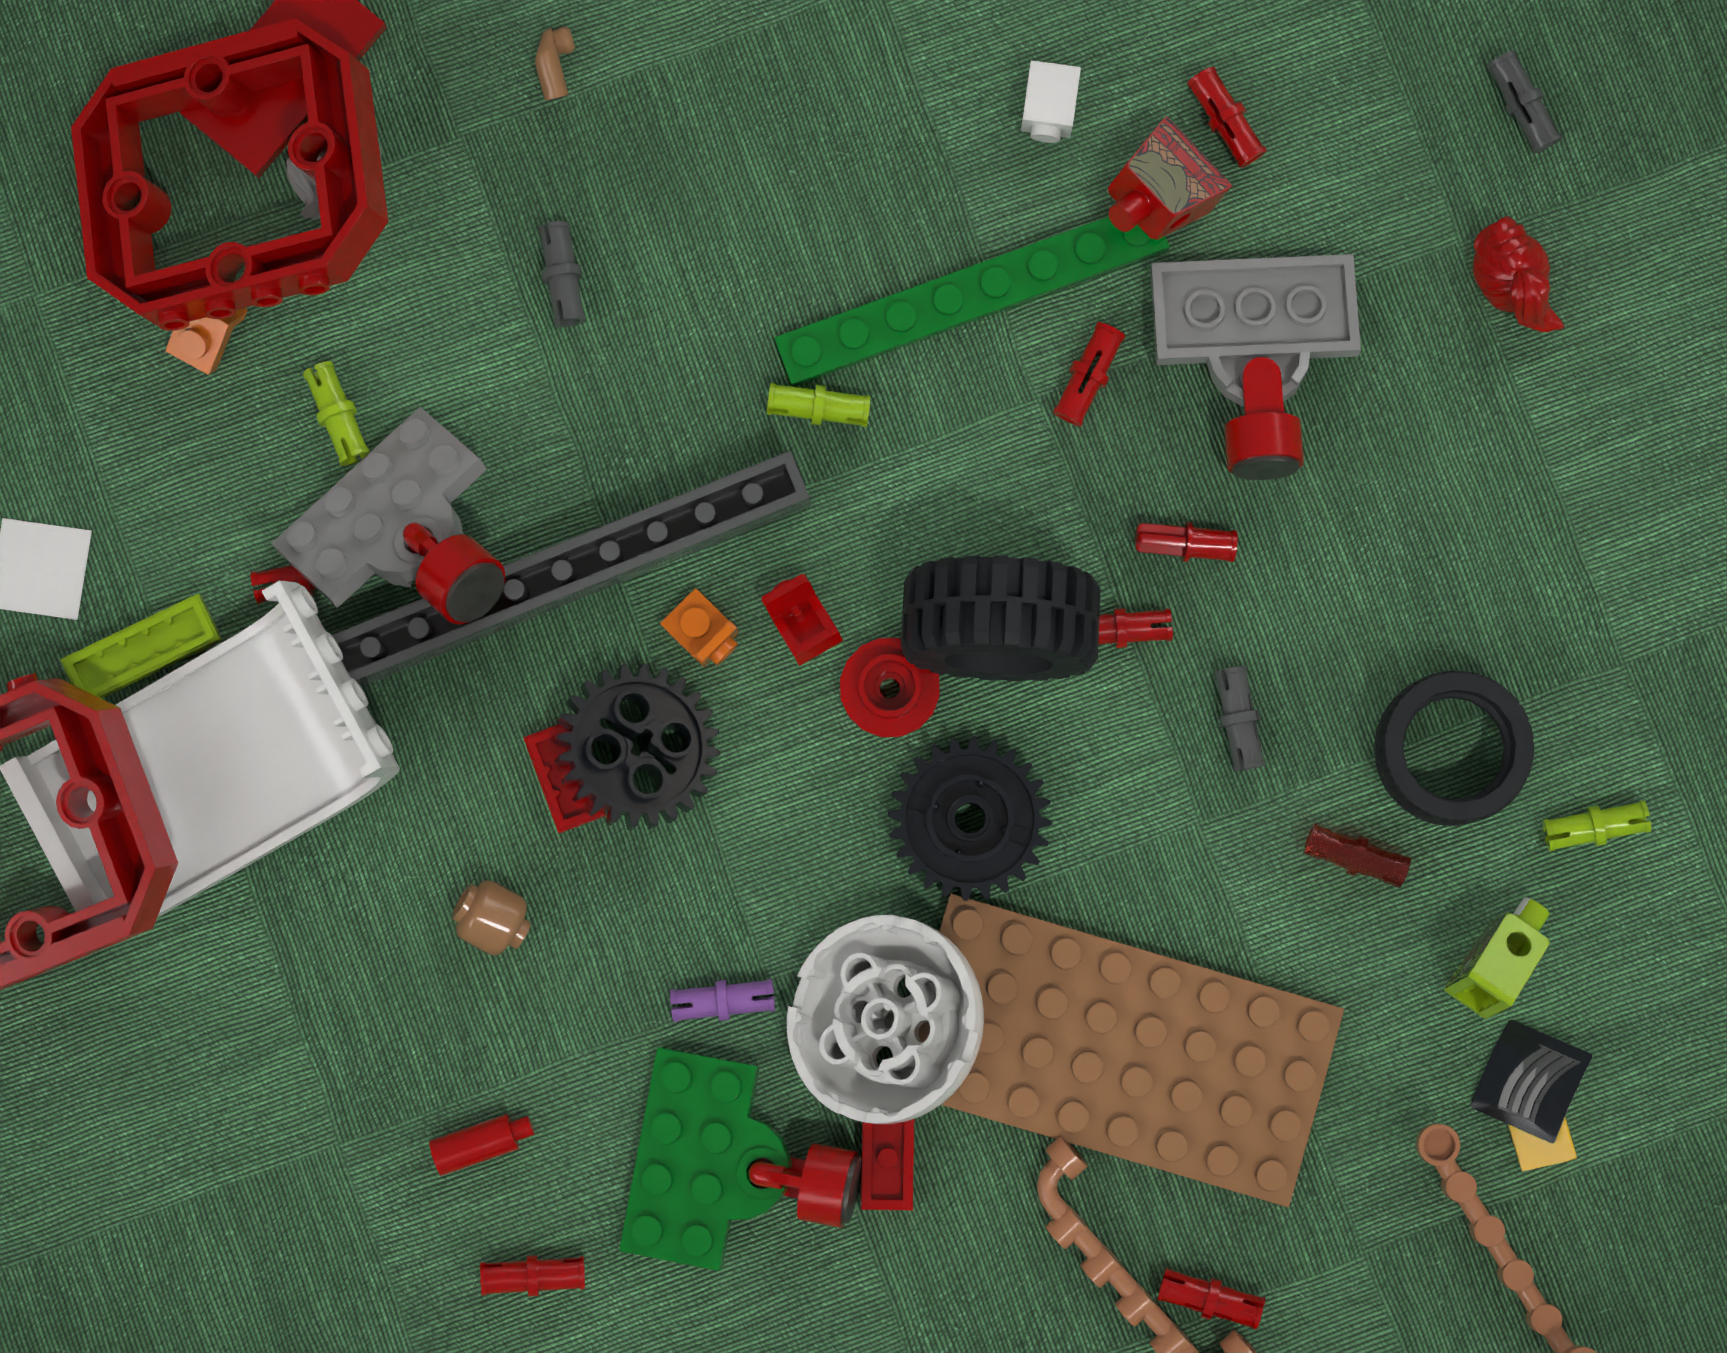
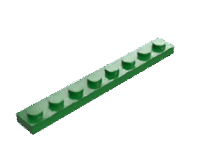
(962, 298)

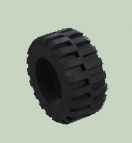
(1000, 618)

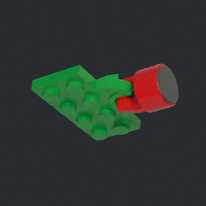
(714, 1164)

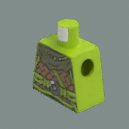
(1501, 960)

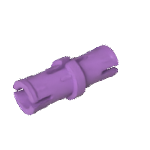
(722, 1000)

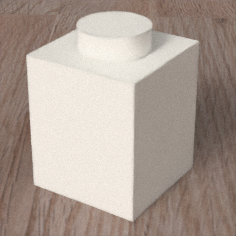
(1050, 101)

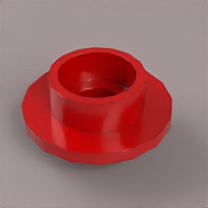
(881, 715)

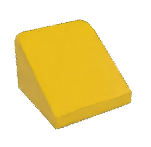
(1538, 1153)

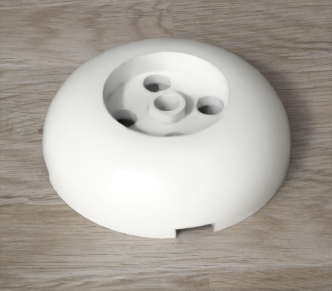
(839, 1053)

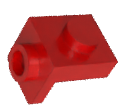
(801, 619)

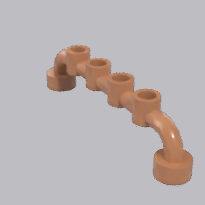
(1440, 1147)
(1104, 1266)

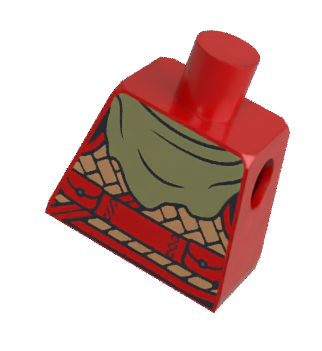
(1165, 185)

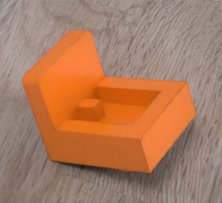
(204, 341)

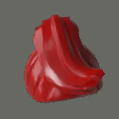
(1515, 274)

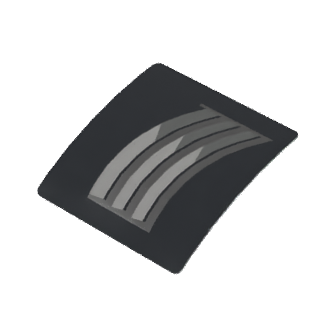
(1530, 1080)

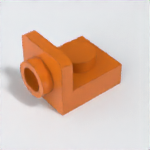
(701, 629)

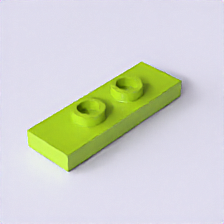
(143, 648)

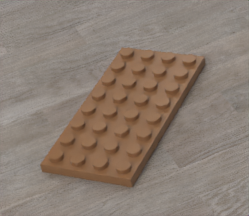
(1141, 1052)

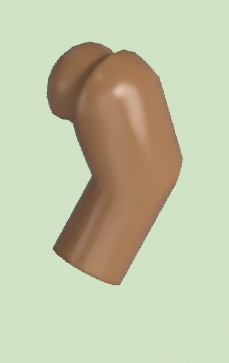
(548, 61)

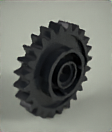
(976, 780)

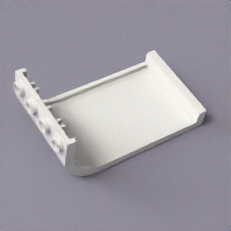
(236, 753)

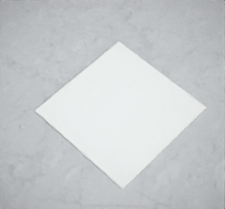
(42, 568)

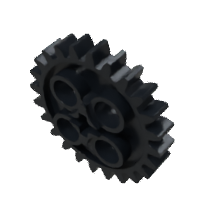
(661, 709)

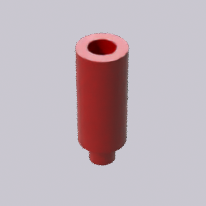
(479, 1143)

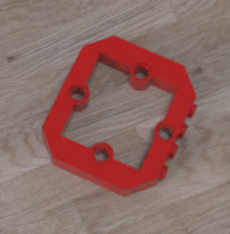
(113, 174)
(123, 826)

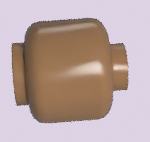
(491, 917)

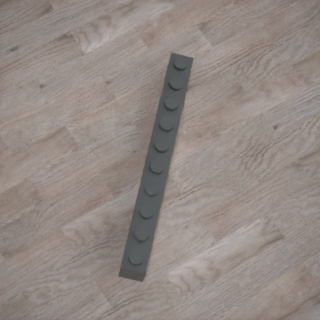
(583, 567)

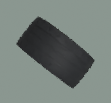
(1514, 733)

